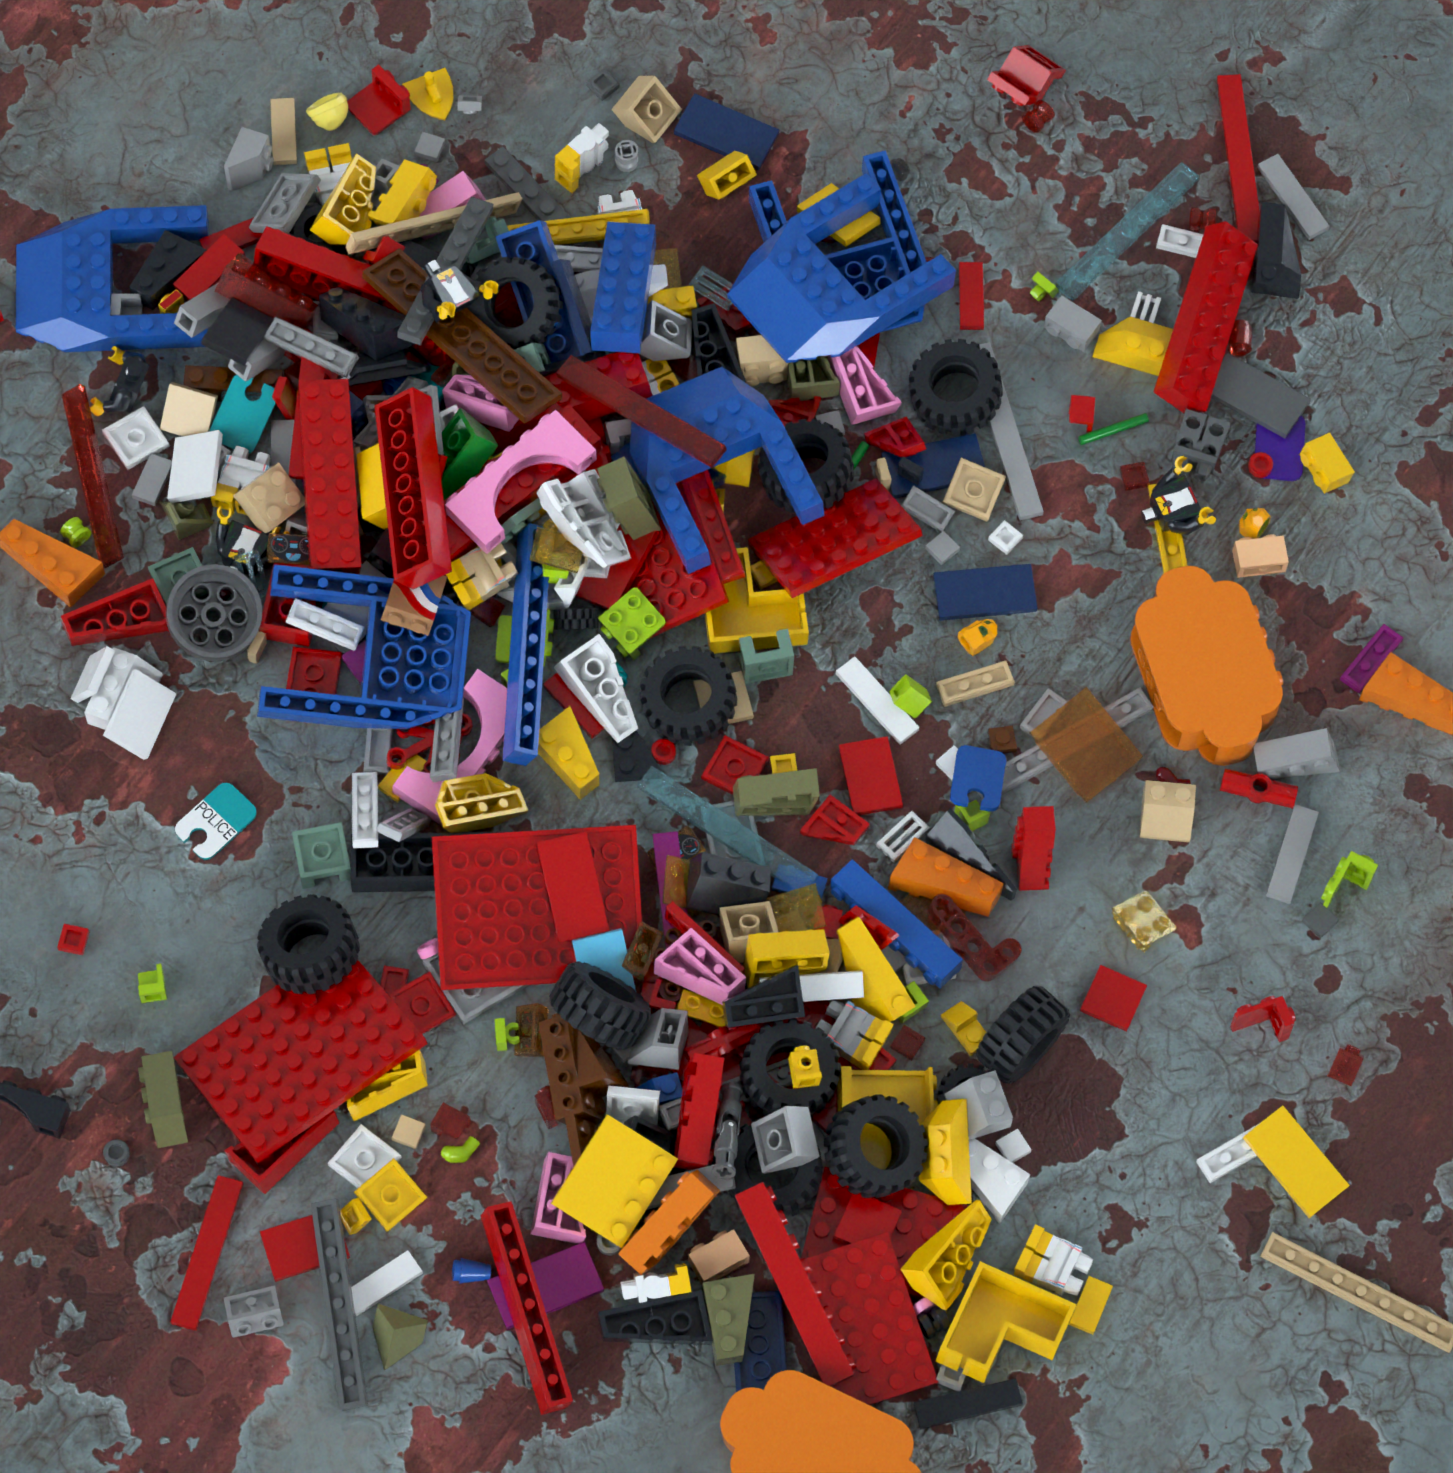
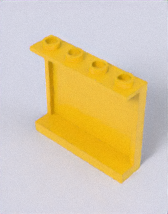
(910, 1087)

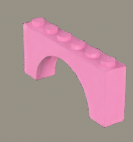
(549, 442)
(489, 702)

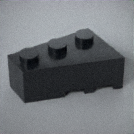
(163, 267)
(766, 1001)

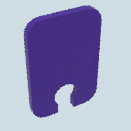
(1284, 452)

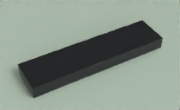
(968, 1403)

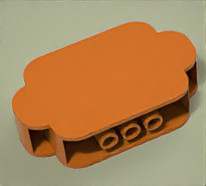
(1206, 665)
(811, 1429)

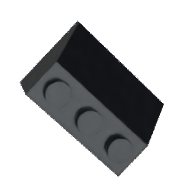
(725, 882)

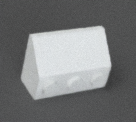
(105, 700)

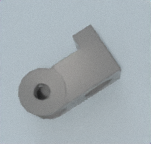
(617, 434)

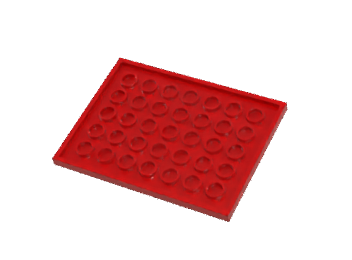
(497, 908)
(298, 1057)

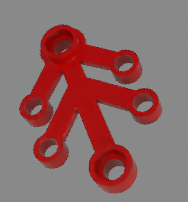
(427, 742)

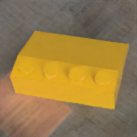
(614, 1181)

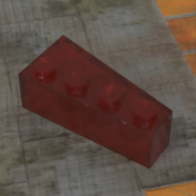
(265, 292)

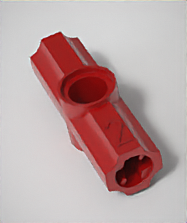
(1275, 791)
(723, 1041)

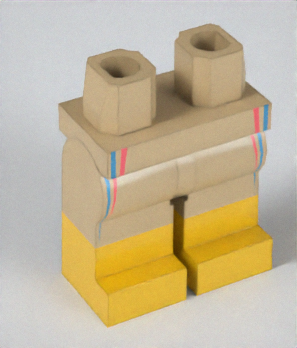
(479, 576)

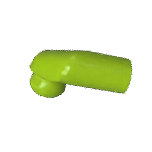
(460, 1154)

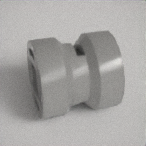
(626, 155)

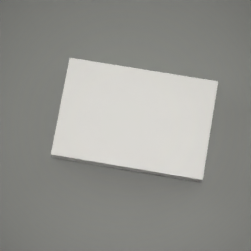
(195, 466)
(139, 714)

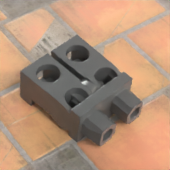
(1200, 453)

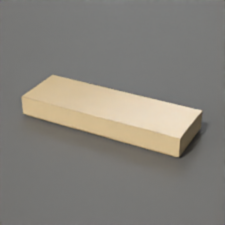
(283, 131)
(975, 683)

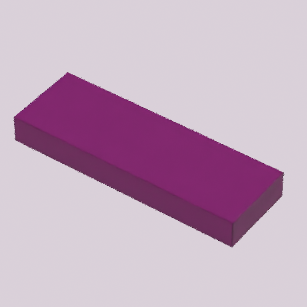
(1371, 658)

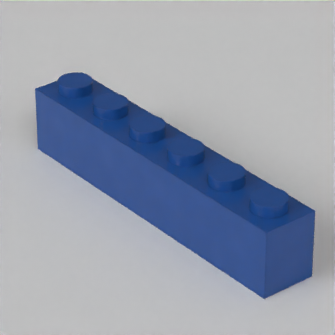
(915, 939)

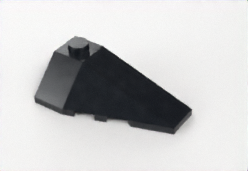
(1276, 259)

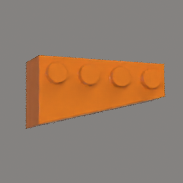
(52, 562)
(1411, 693)
(931, 872)
(669, 1222)

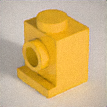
(804, 1075)

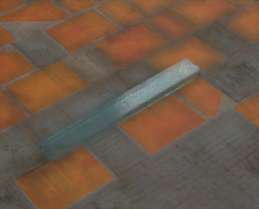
(1127, 231)
(725, 829)

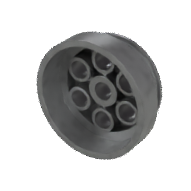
(213, 580)

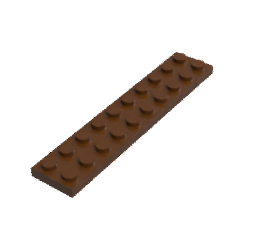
(468, 341)

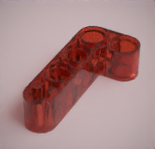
(970, 934)

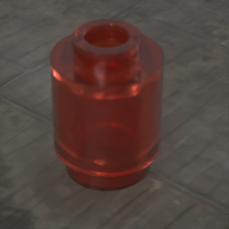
(1240, 339)

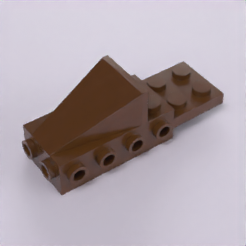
(577, 1076)

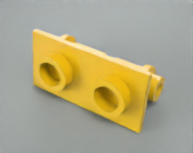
(701, 1008)

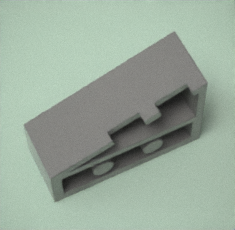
(1297, 755)

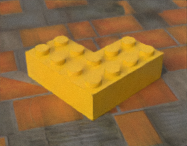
(755, 615)
(1001, 1309)

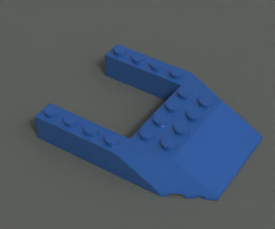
(871, 265)
(68, 281)
(804, 300)
(740, 420)
(404, 674)

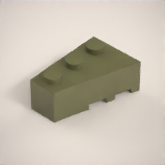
(812, 379)
(776, 793)
(163, 1099)
(728, 1314)

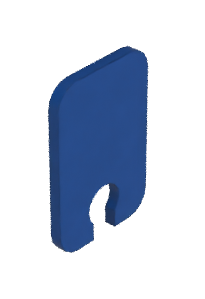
(978, 771)

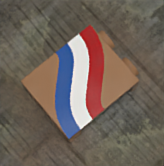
(414, 607)

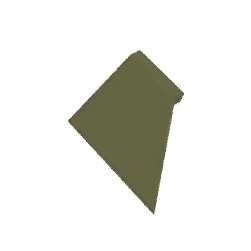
(187, 518)
(397, 1333)

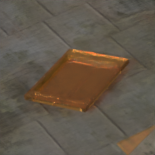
(1085, 745)

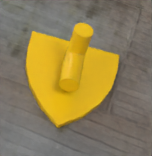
(432, 93)

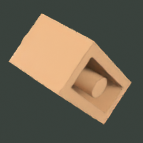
(1260, 556)
(718, 1257)

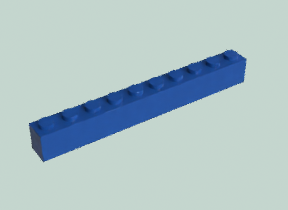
(526, 654)

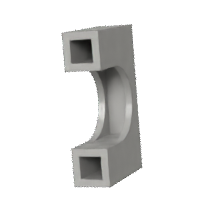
(202, 312)

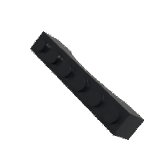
(44, 1113)

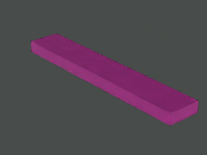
(665, 845)

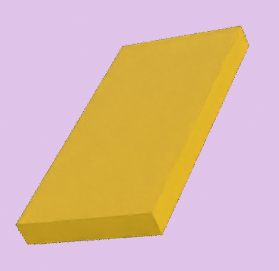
(1296, 1161)

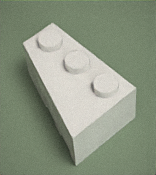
(995, 1179)

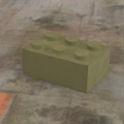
(627, 498)

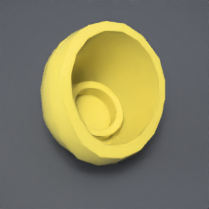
(329, 111)

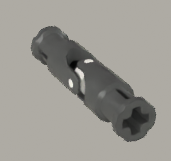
(727, 1144)

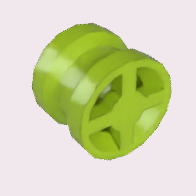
(75, 532)

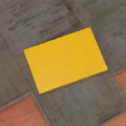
(853, 230)

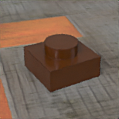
(1002, 739)

